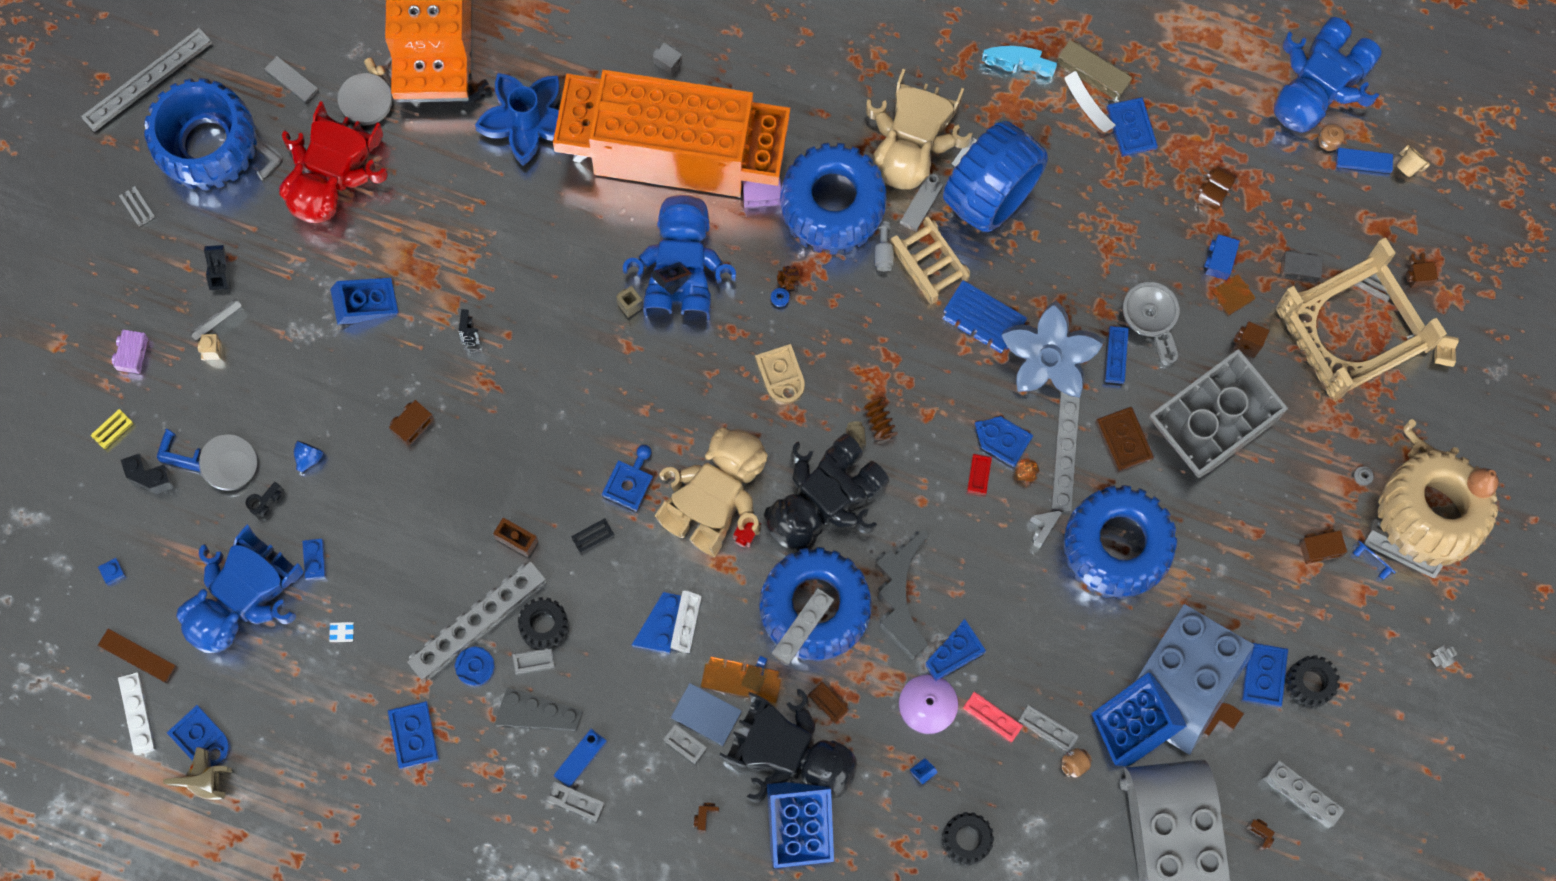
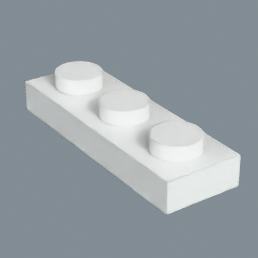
(686, 621)

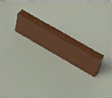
(137, 655)

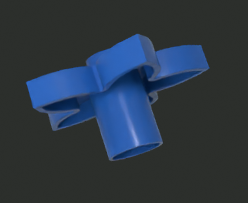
(522, 114)

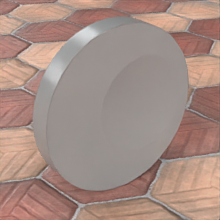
(365, 99)
(227, 462)

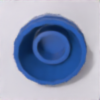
(306, 455)

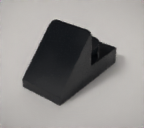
(671, 277)

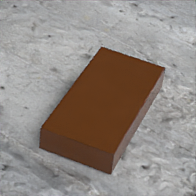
(828, 702)

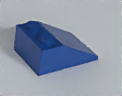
(363, 300)

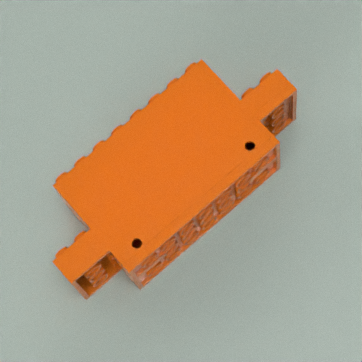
(671, 132)

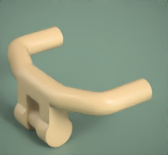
(1418, 443)

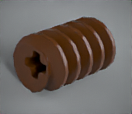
(878, 419)

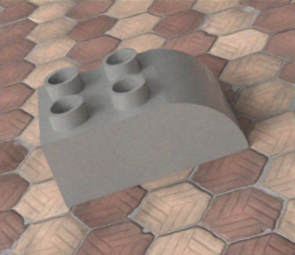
(1218, 414)
(1177, 822)

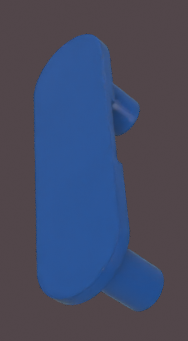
(1362, 547)

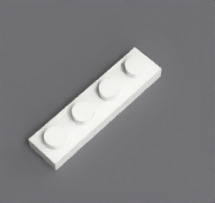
(136, 713)

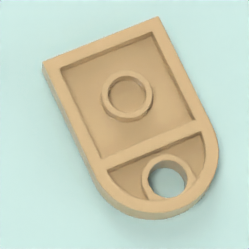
(781, 372)

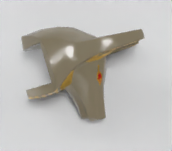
(201, 777)

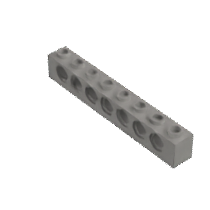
(474, 632)

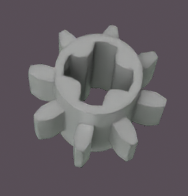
(1444, 656)

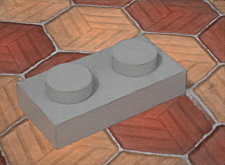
(685, 744)

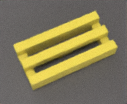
(107, 424)

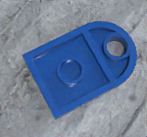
(200, 731)

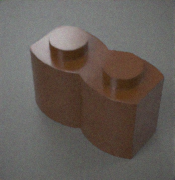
(1216, 188)

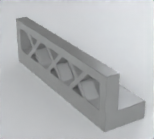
(1378, 541)

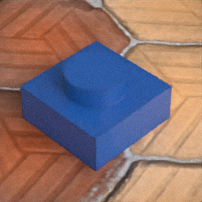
(111, 571)
(923, 771)

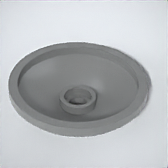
(1155, 299)

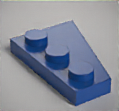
(660, 625)
(955, 652)

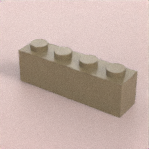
(1094, 70)

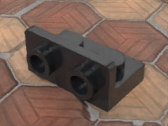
(467, 332)

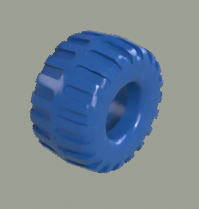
(183, 110)
(995, 176)
(828, 228)
(1100, 569)
(829, 637)

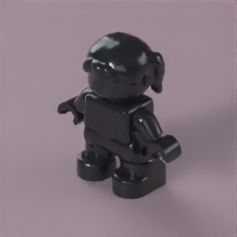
(825, 495)

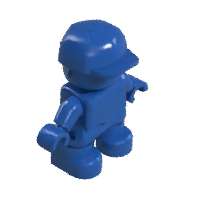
(1325, 76)
(683, 227)

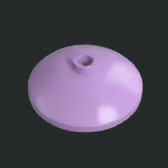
(925, 717)

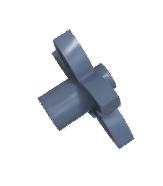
(1052, 352)

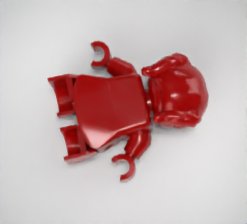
(328, 166)

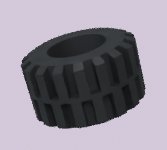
(537, 609)
(1323, 670)
(980, 826)

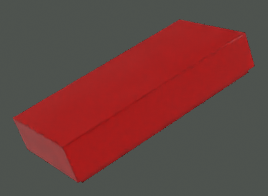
(979, 474)

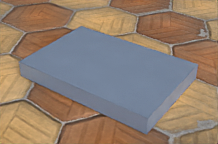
(706, 714)

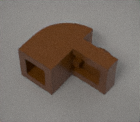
(1226, 716)

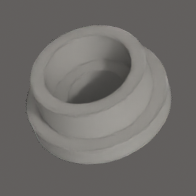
(1360, 480)

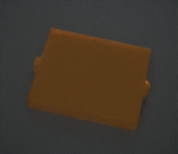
(1233, 294)

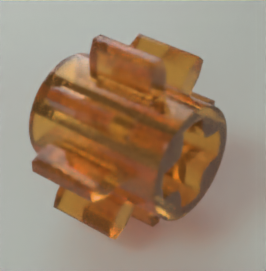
(1027, 470)

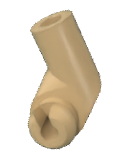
(369, 62)

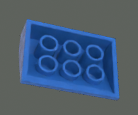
(1138, 720)
(800, 824)

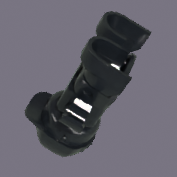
(789, 749)

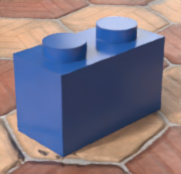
(1222, 257)

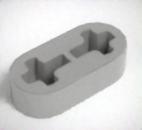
(1162, 349)

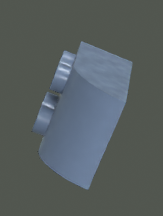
(1197, 670)

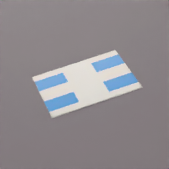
(341, 632)

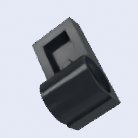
(272, 495)

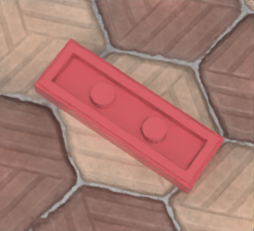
(992, 717)

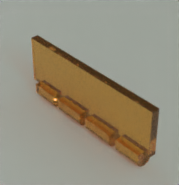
(736, 681)

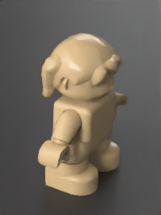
(914, 134)
(716, 491)

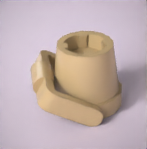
(1412, 161)

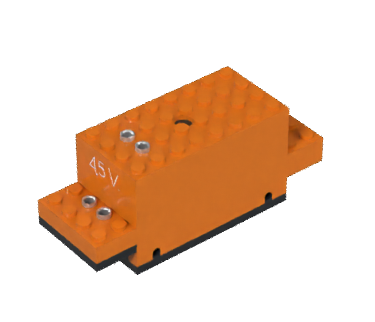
(429, 49)

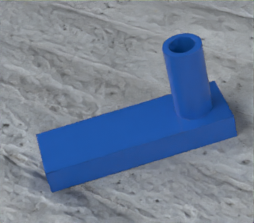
(580, 758)

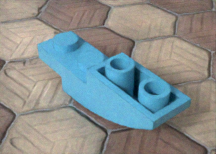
(1013, 56)

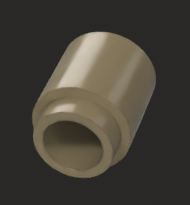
(857, 431)

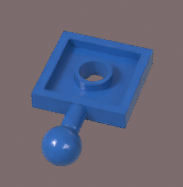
(624, 473)

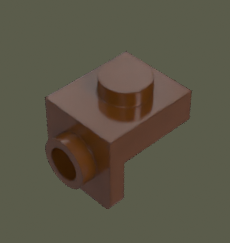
(700, 819)
(1260, 828)

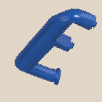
(174, 459)

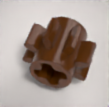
(788, 277)

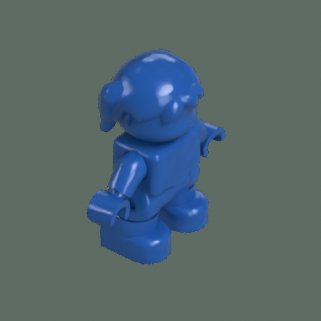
(239, 592)

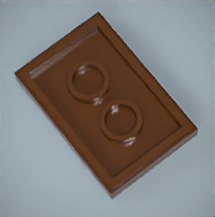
(1125, 439)

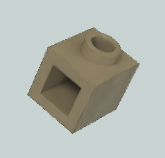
(629, 301)

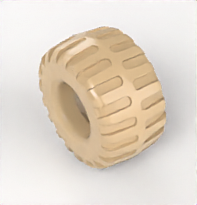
(1414, 524)

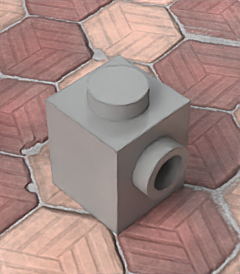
(667, 58)

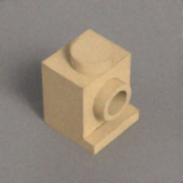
(209, 347)

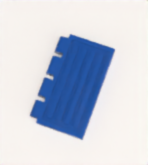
(981, 314)

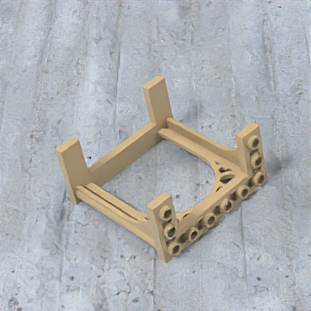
(1337, 384)

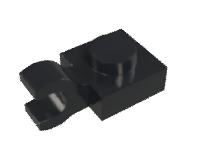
(476, 90)

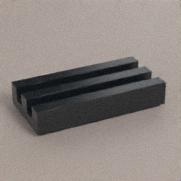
(589, 529)

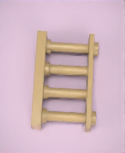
(919, 275)

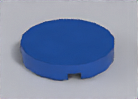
(474, 666)

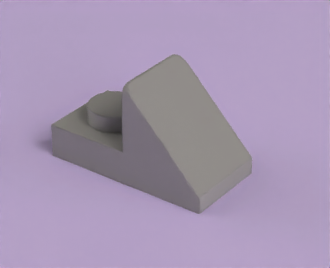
(1046, 522)

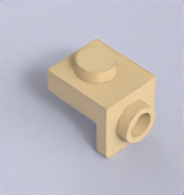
(1445, 351)

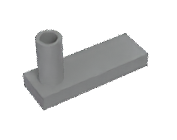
(922, 202)

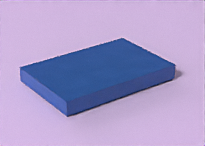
(1132, 127)
(1265, 675)
(413, 735)

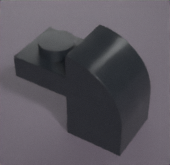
(217, 267)

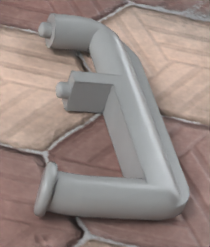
(270, 153)

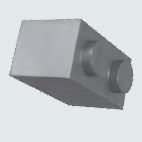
(1301, 267)

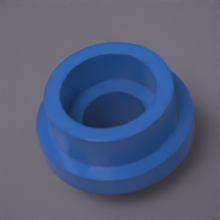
(780, 302)

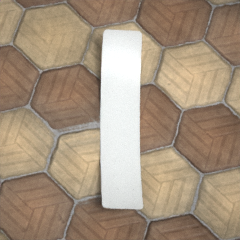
(1087, 103)

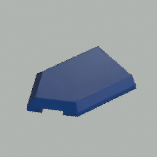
(1003, 439)

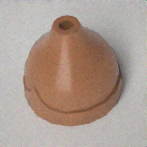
(1483, 482)

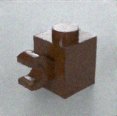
(1421, 273)

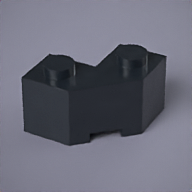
(154, 480)

